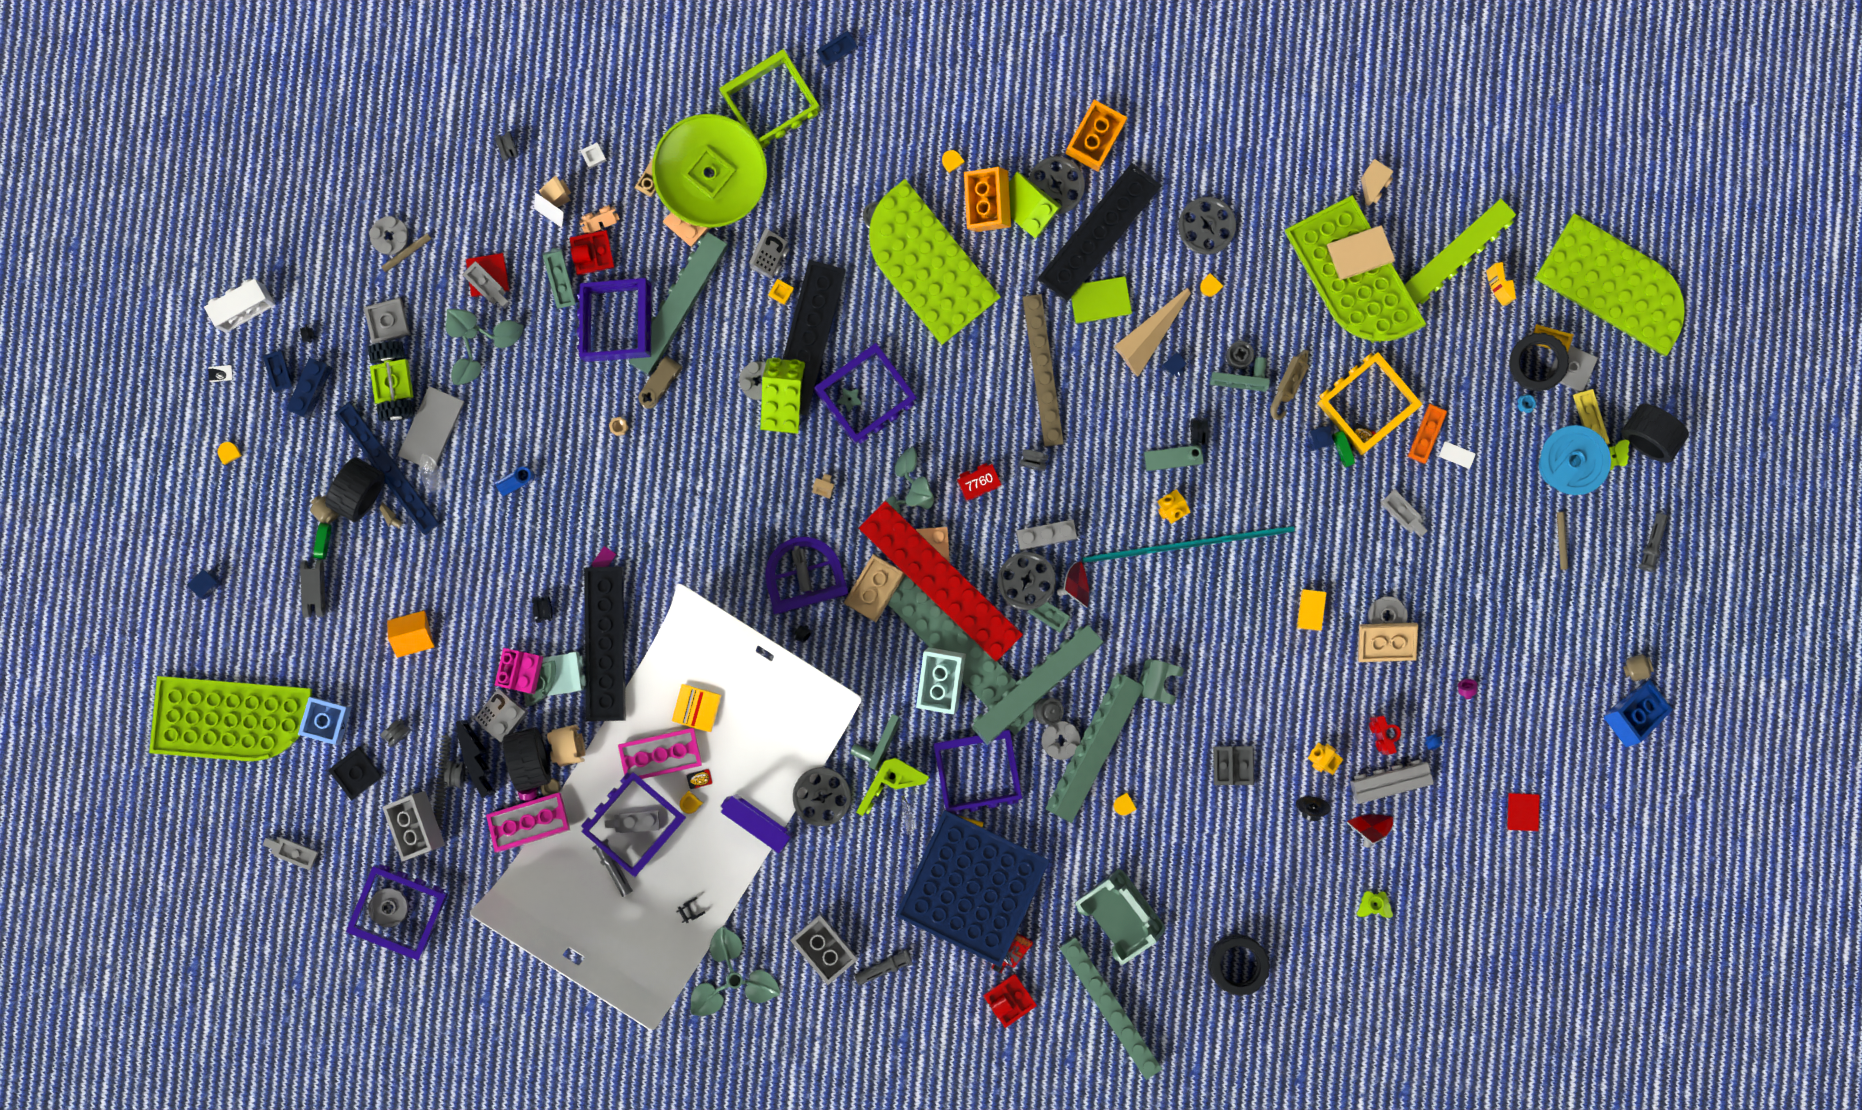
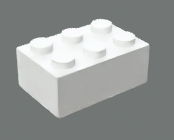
(239, 305)

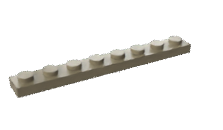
(1042, 370)

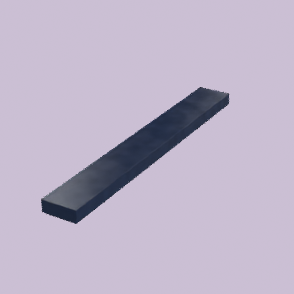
(383, 461)

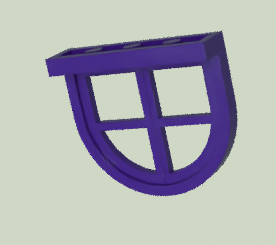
(809, 598)

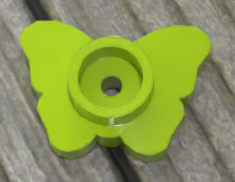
(1620, 451)
(1367, 905)

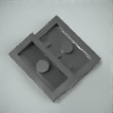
(1233, 765)

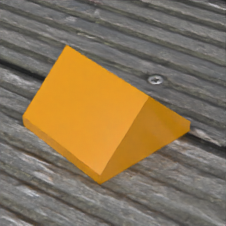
(410, 634)

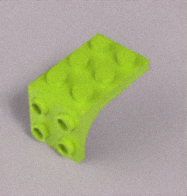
(781, 395)

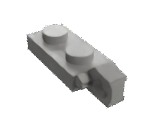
(485, 284)
(1404, 513)
(635, 822)
(292, 852)

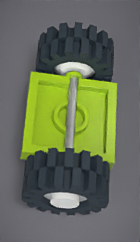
(391, 381)

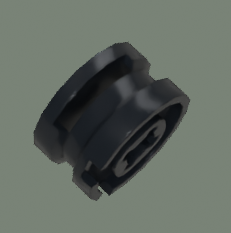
(1199, 431)
(542, 608)

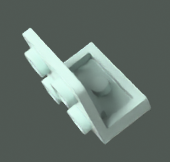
(568, 673)

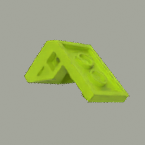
(905, 777)

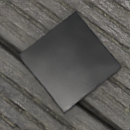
(355, 773)

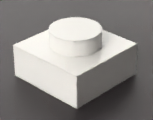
(593, 155)

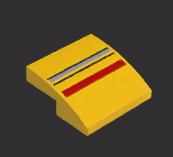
(1502, 289)
(696, 708)

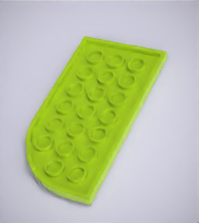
(927, 264)
(1615, 284)
(1366, 304)
(225, 719)

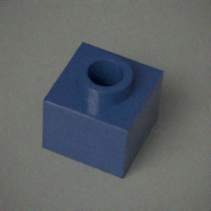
(1174, 366)

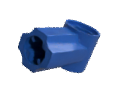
(513, 481)

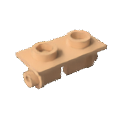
(592, 221)

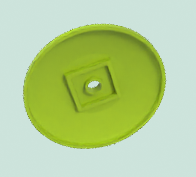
(715, 144)

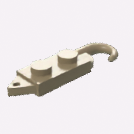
(1290, 382)

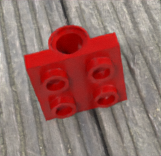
(591, 252)
(1379, 726)
(1009, 1000)

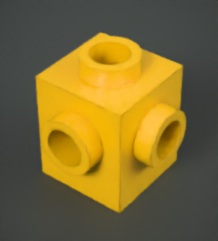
(1173, 506)
(1325, 758)

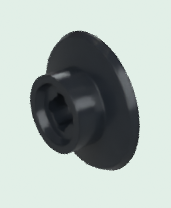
(1313, 807)

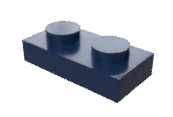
(837, 49)
(278, 371)

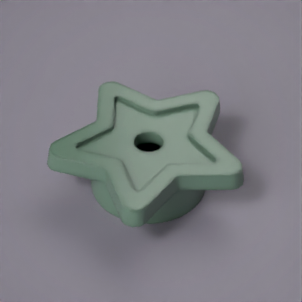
(844, 399)

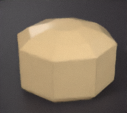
(618, 426)

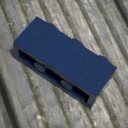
(309, 388)

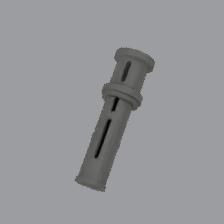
(1652, 551)
(614, 870)
(892, 964)

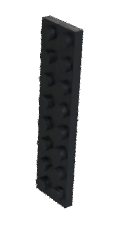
(1099, 232)
(813, 323)
(604, 643)

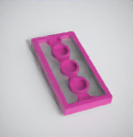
(661, 754)
(528, 822)

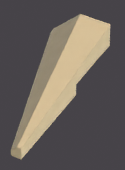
(1143, 341)

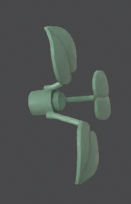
(463, 324)
(920, 490)
(760, 987)

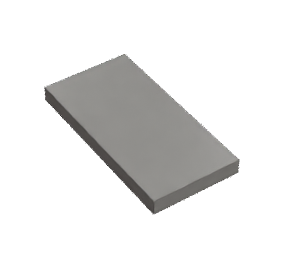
(431, 426)

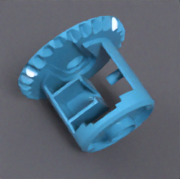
(1575, 460)

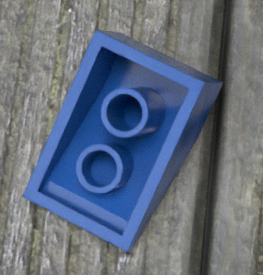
(1638, 714)

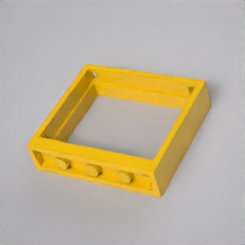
(1341, 383)

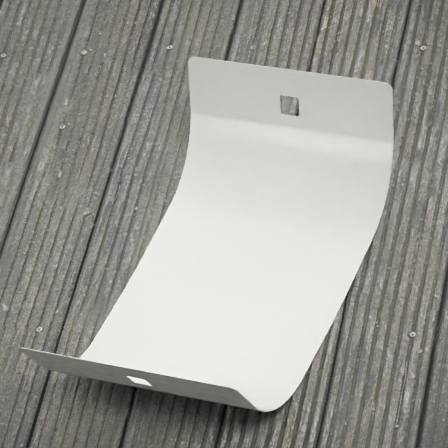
(766, 734)

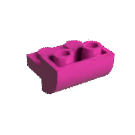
(519, 671)

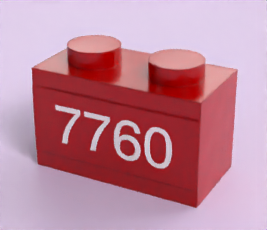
(978, 482)

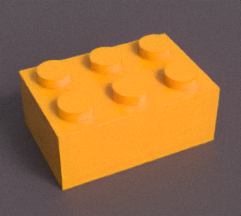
(1096, 135)
(987, 199)

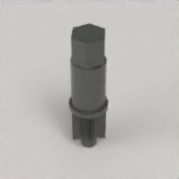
(801, 569)

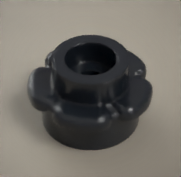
(307, 334)
(802, 633)

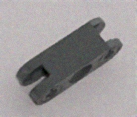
(312, 589)

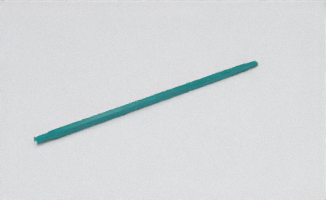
(1102, 557)

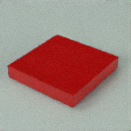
(495, 267)

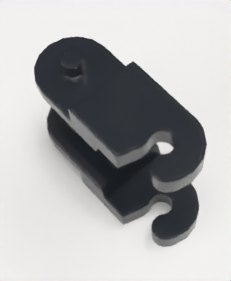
(693, 916)

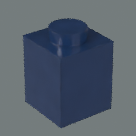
(1320, 438)
(204, 583)

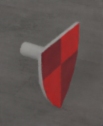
(1076, 584)
(1372, 827)

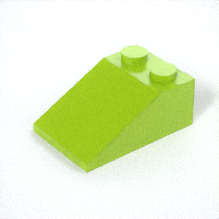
(1030, 205)

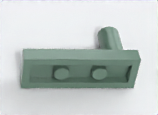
(559, 278)
(1256, 383)
(1173, 458)
(876, 758)

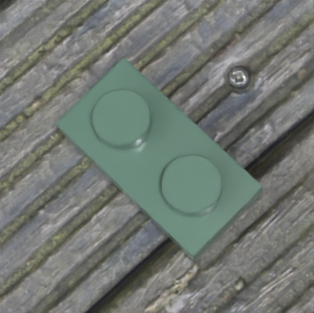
(1050, 616)

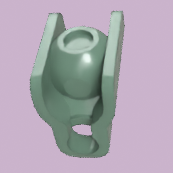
(1153, 680)

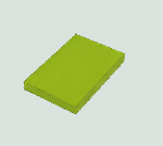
(1101, 300)

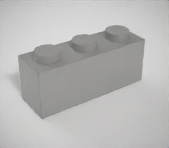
(1046, 535)

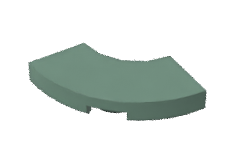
(544, 684)

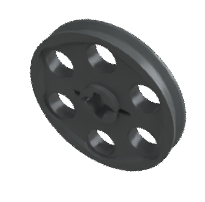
(1060, 176)
(1205, 234)
(1031, 588)
(824, 787)

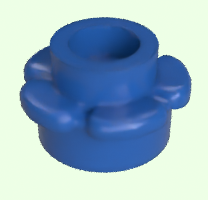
(1433, 742)

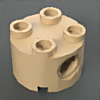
(566, 745)

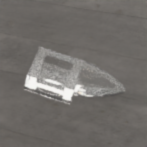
(431, 474)
(910, 823)

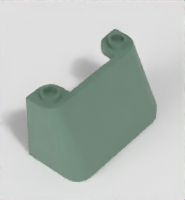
(1122, 915)

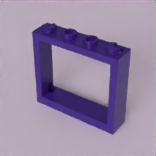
(644, 318)
(877, 425)
(975, 805)
(756, 822)
(656, 845)
(418, 884)

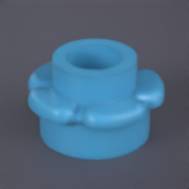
(1531, 403)

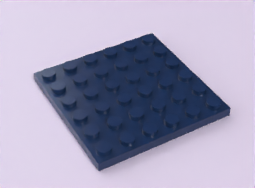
(972, 888)

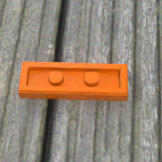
(1427, 433)

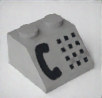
(769, 254)
(501, 715)

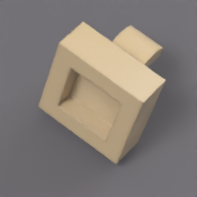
(823, 487)

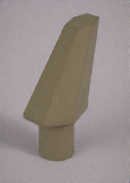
(390, 517)

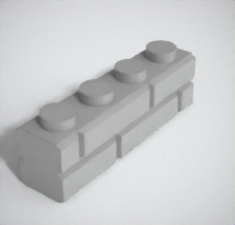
(1391, 782)

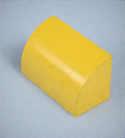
(1311, 610)

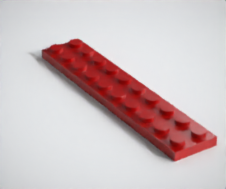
(940, 581)

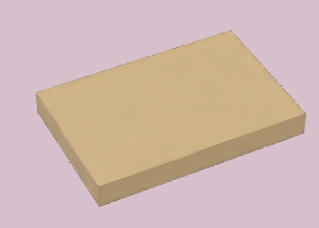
(1360, 253)
(874, 588)
(1387, 642)

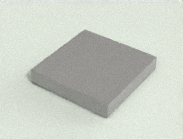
(387, 321)

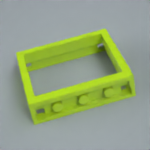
(759, 71)

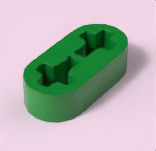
(1343, 449)
(322, 540)

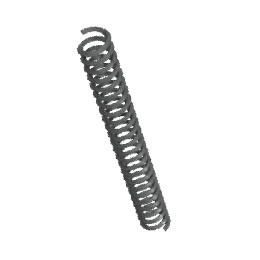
(441, 788)

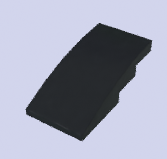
(472, 750)

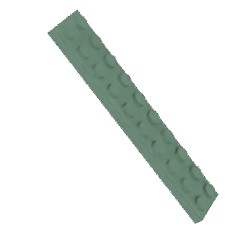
(981, 672)

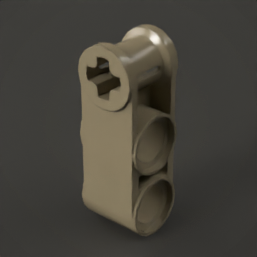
(659, 382)

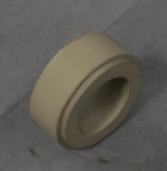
(551, 788)

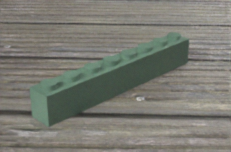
(681, 299)
(1037, 685)
(1094, 747)
(1110, 1007)

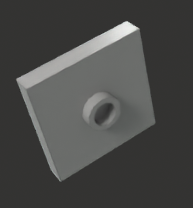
(1579, 369)

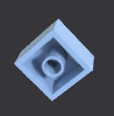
(324, 720)

